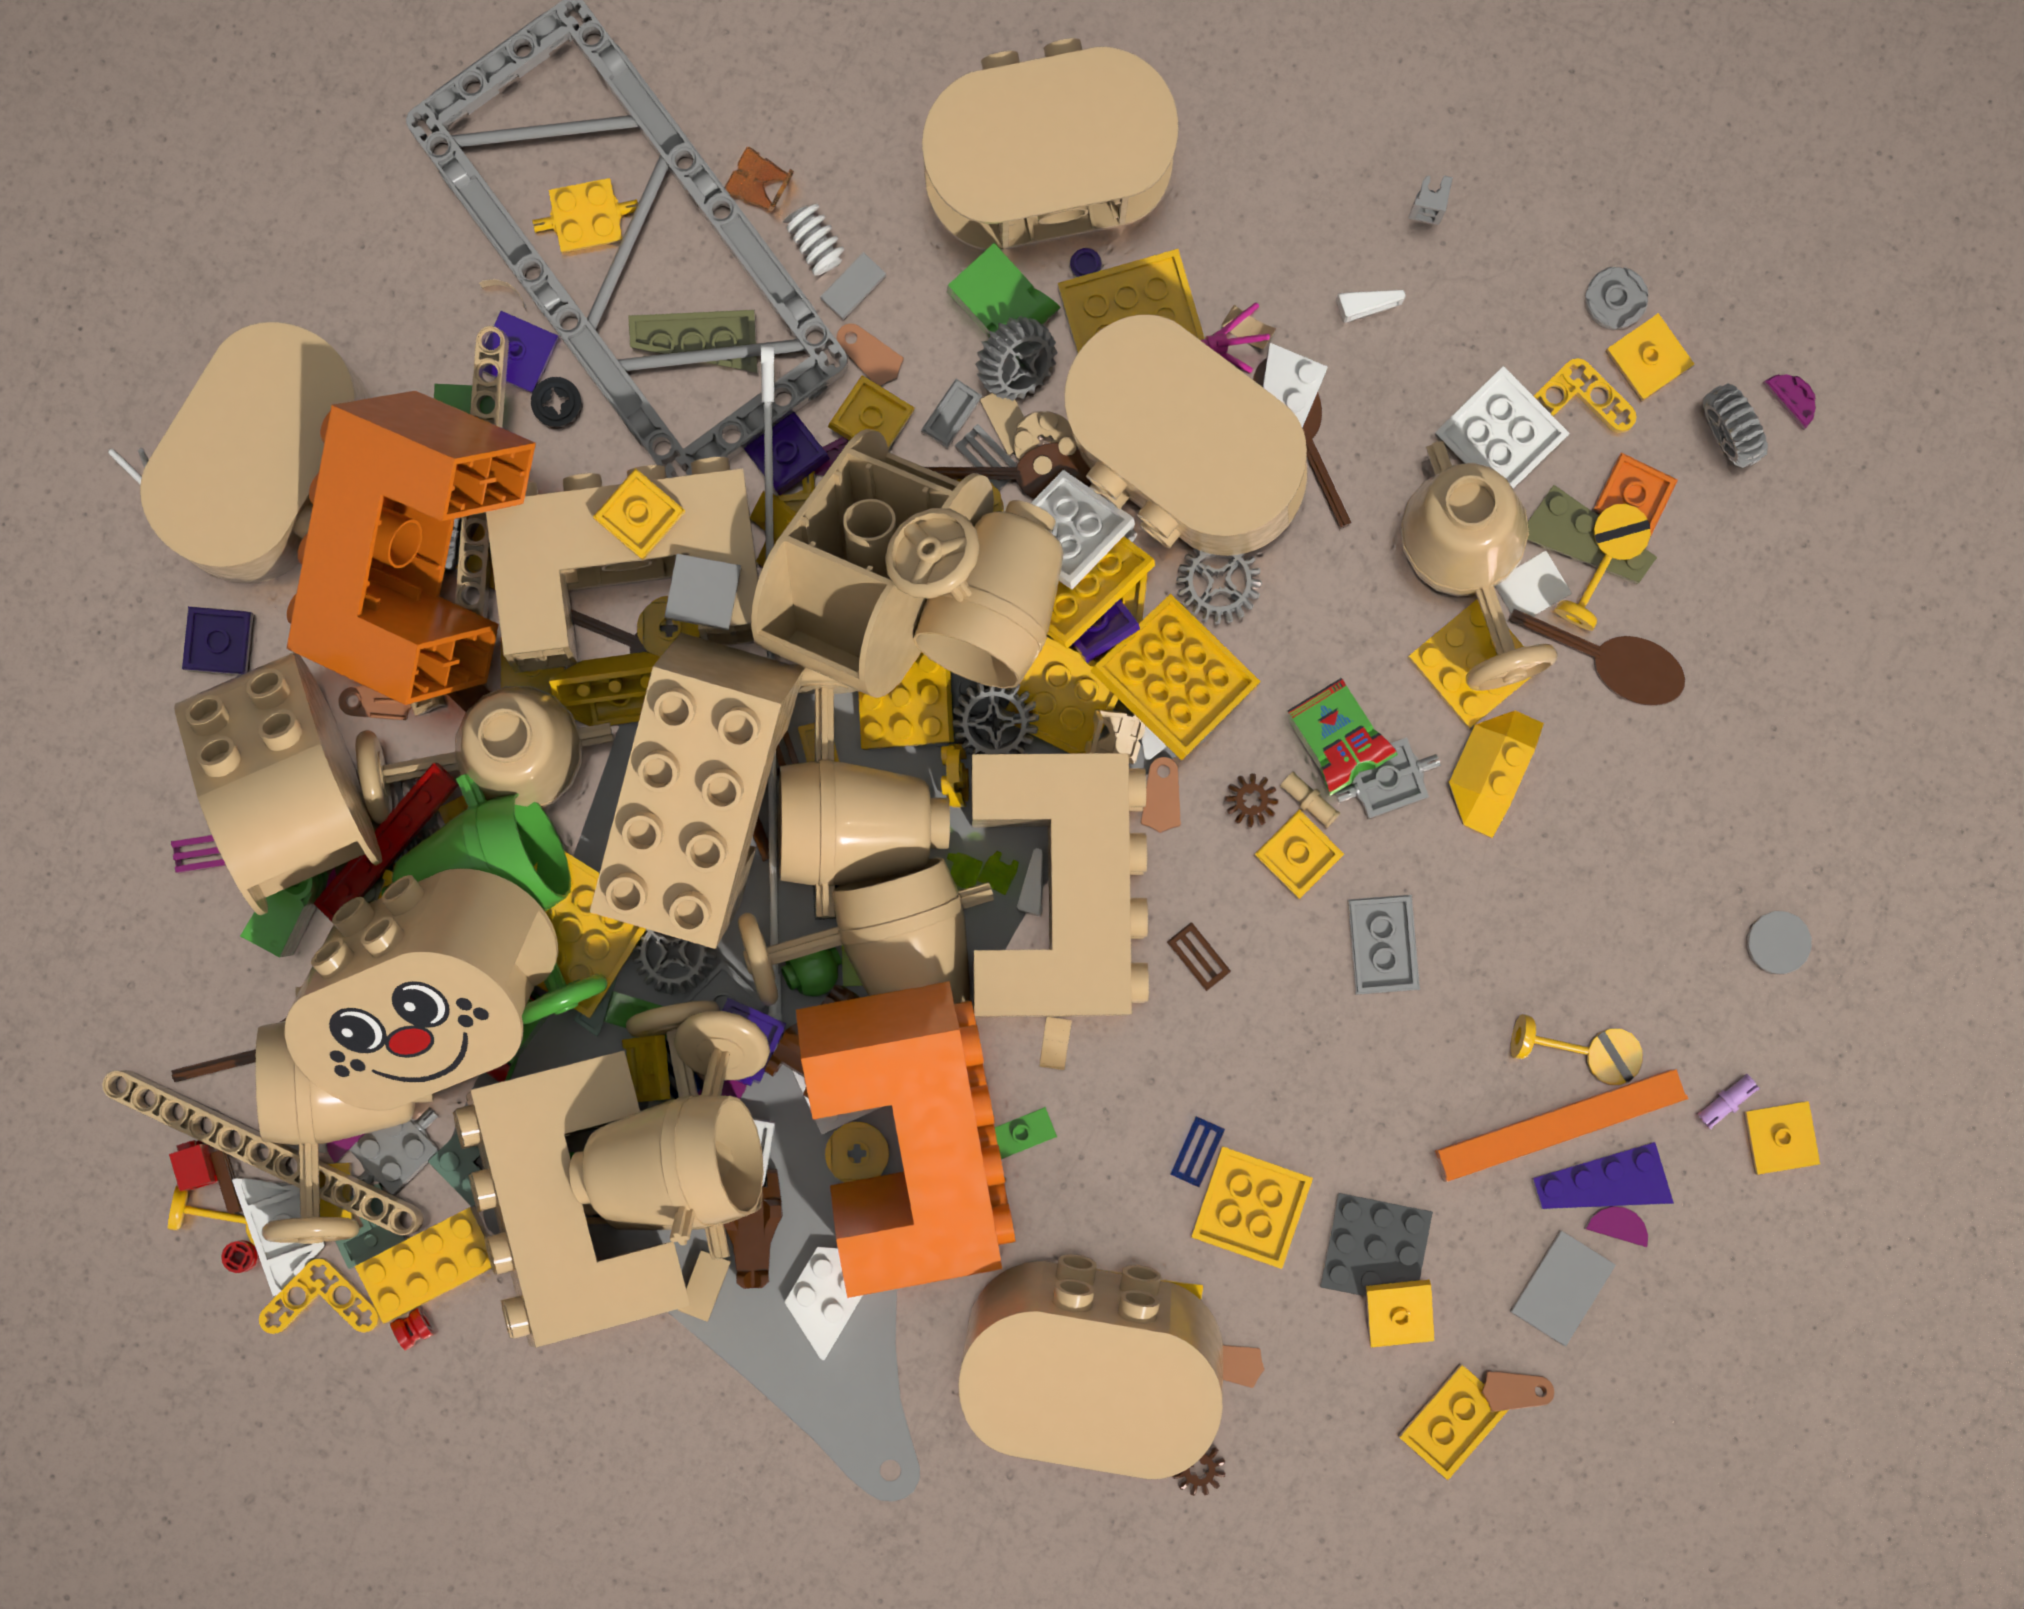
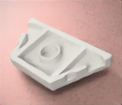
(267, 1202)
(821, 1300)

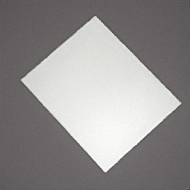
(1533, 586)

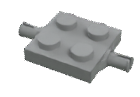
(1392, 783)
(396, 1153)

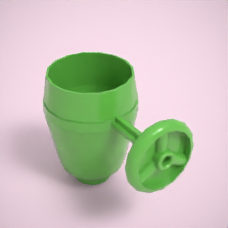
(507, 843)

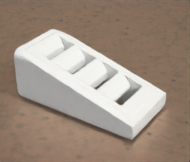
(1361, 304)
(1031, 893)

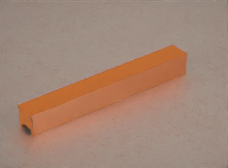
(1560, 1125)

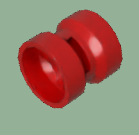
(245, 1255)
(412, 1328)

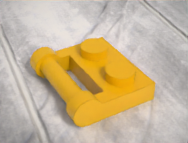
(648, 1067)

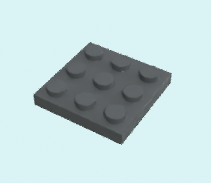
(1374, 1244)

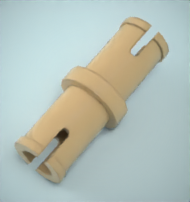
(1310, 799)

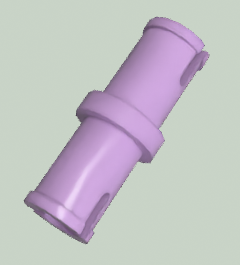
(1728, 1101)

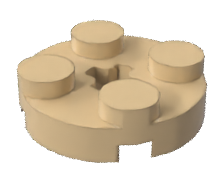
(1047, 424)

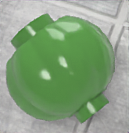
(813, 973)

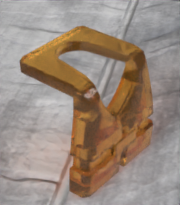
(751, 176)

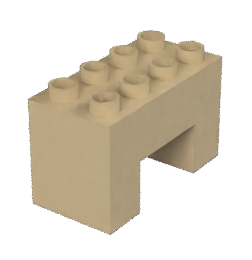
(558, 547)
(695, 789)
(1089, 871)
(540, 1221)

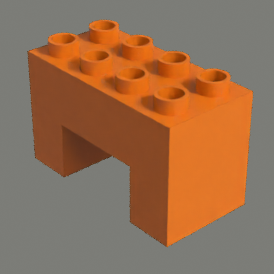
(381, 540)
(951, 1199)

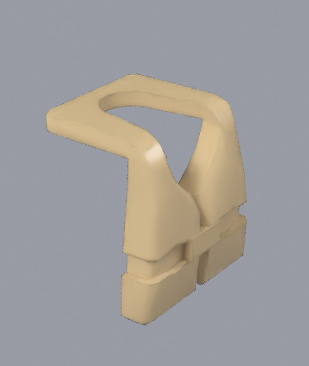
(1123, 736)

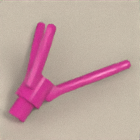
(1220, 343)

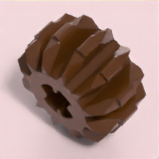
(1248, 789)
(1191, 1477)

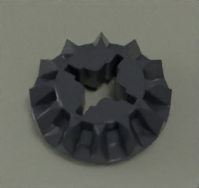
(543, 395)

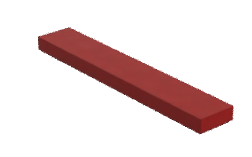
(392, 837)

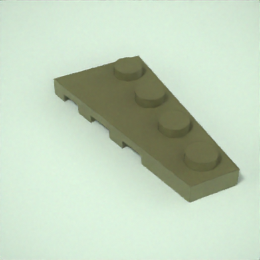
(696, 332)
(1568, 528)

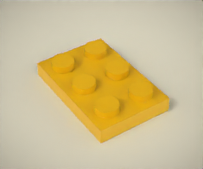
(1452, 1423)

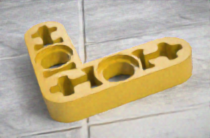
(1572, 387)
(313, 1289)

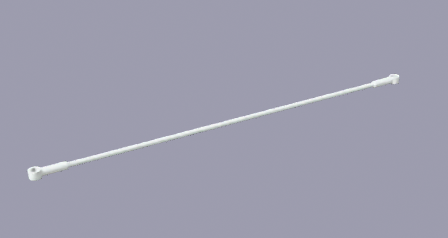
(767, 391)

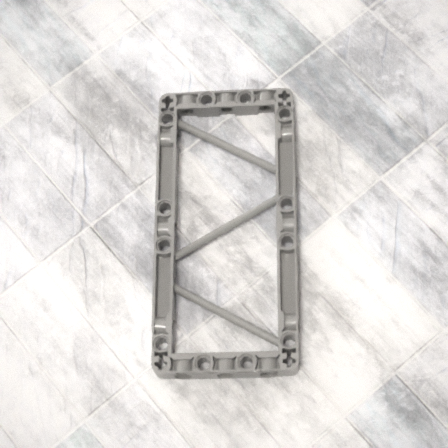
(671, 144)

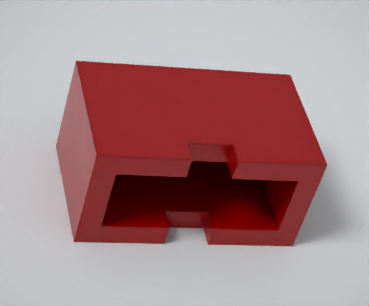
(193, 1165)

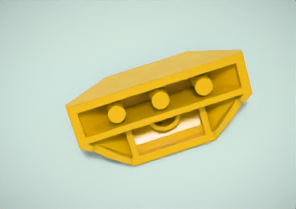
(605, 688)
(1493, 769)

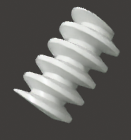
(814, 239)

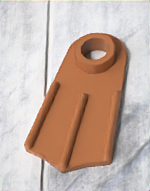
(870, 354)
(372, 704)
(1162, 797)
(1242, 1365)
(1515, 1391)

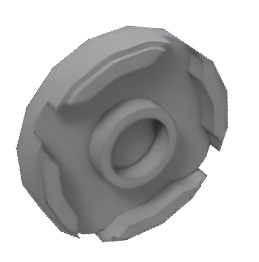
(1616, 298)
(1779, 942)

